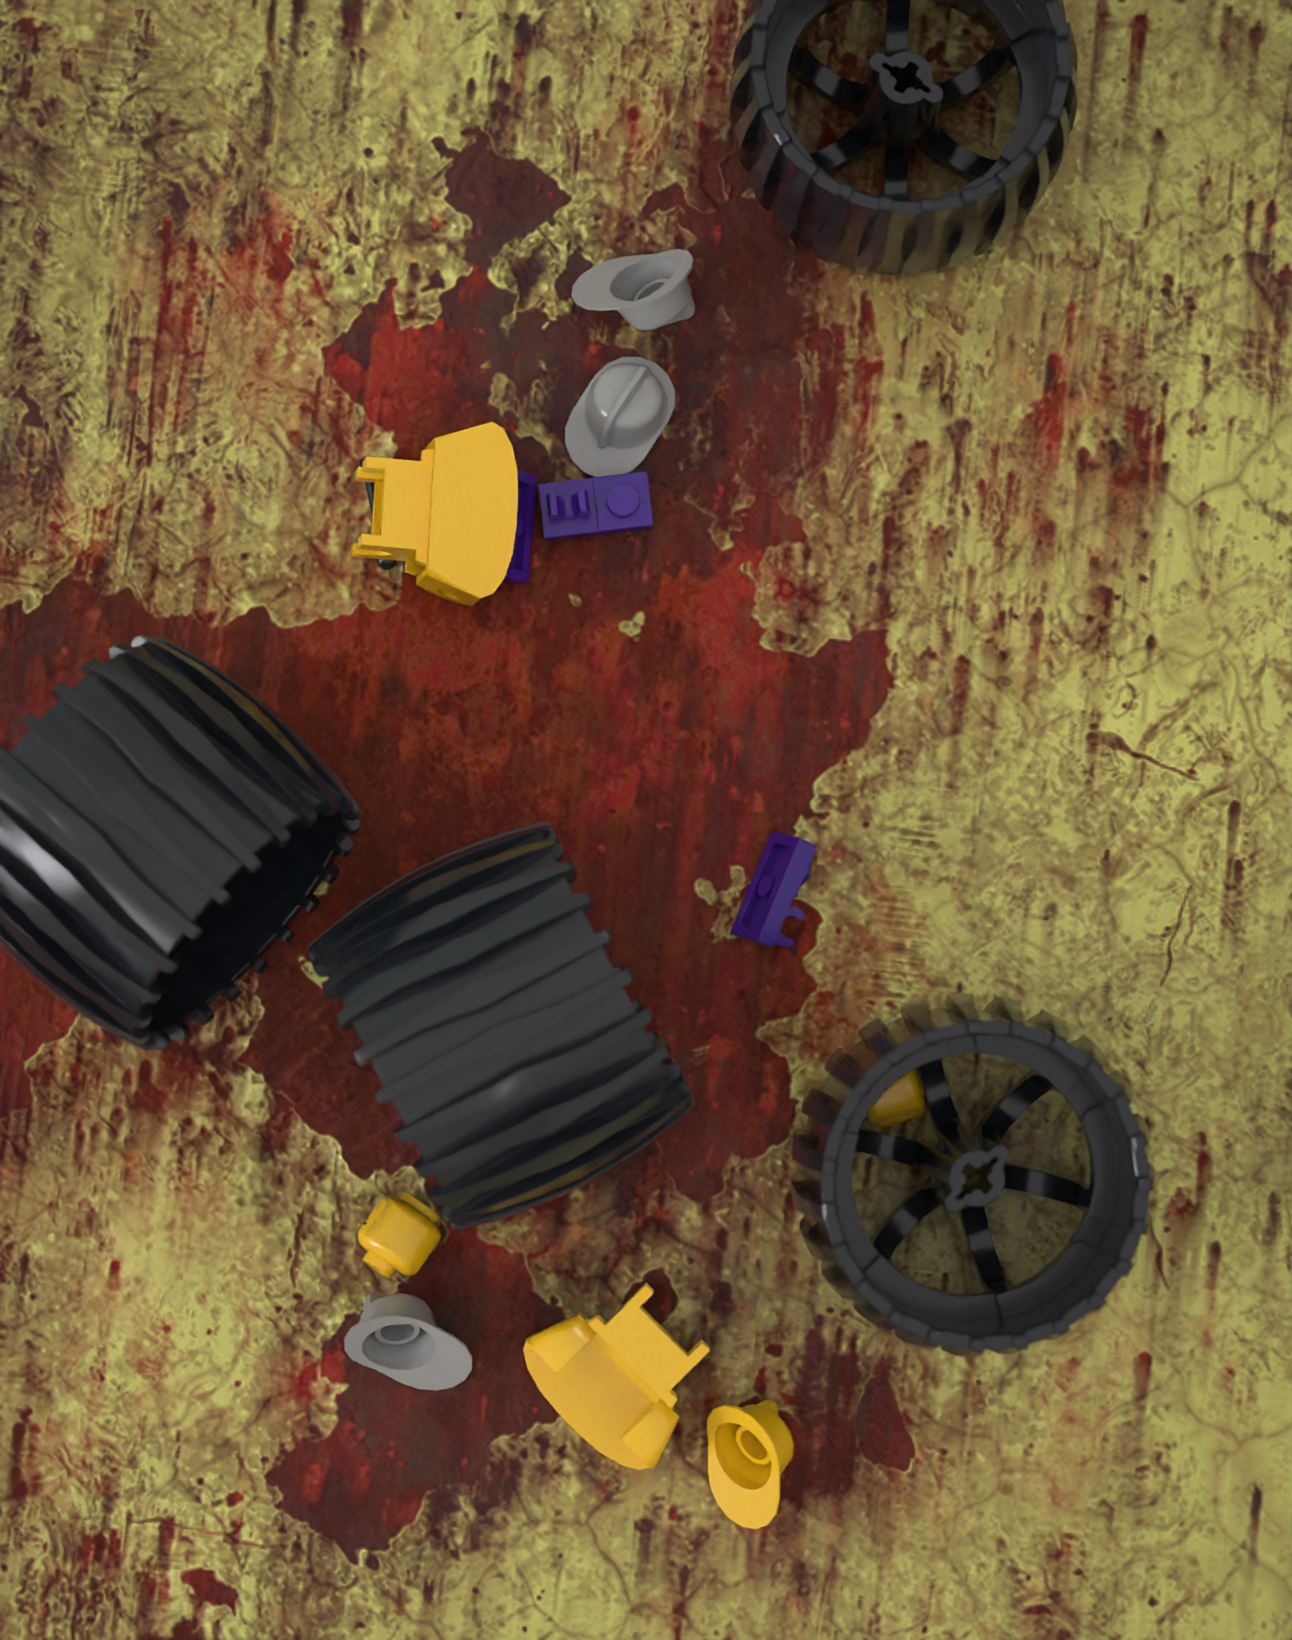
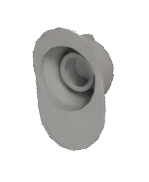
(642, 288)
(619, 416)
(404, 1343)

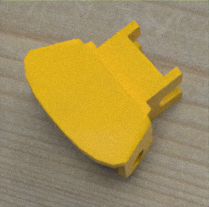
(447, 513)
(614, 1379)

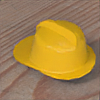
(746, 1460)

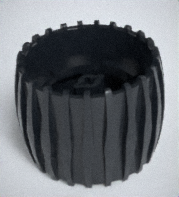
(889, 231)
(160, 840)
(500, 1027)
(1006, 1314)

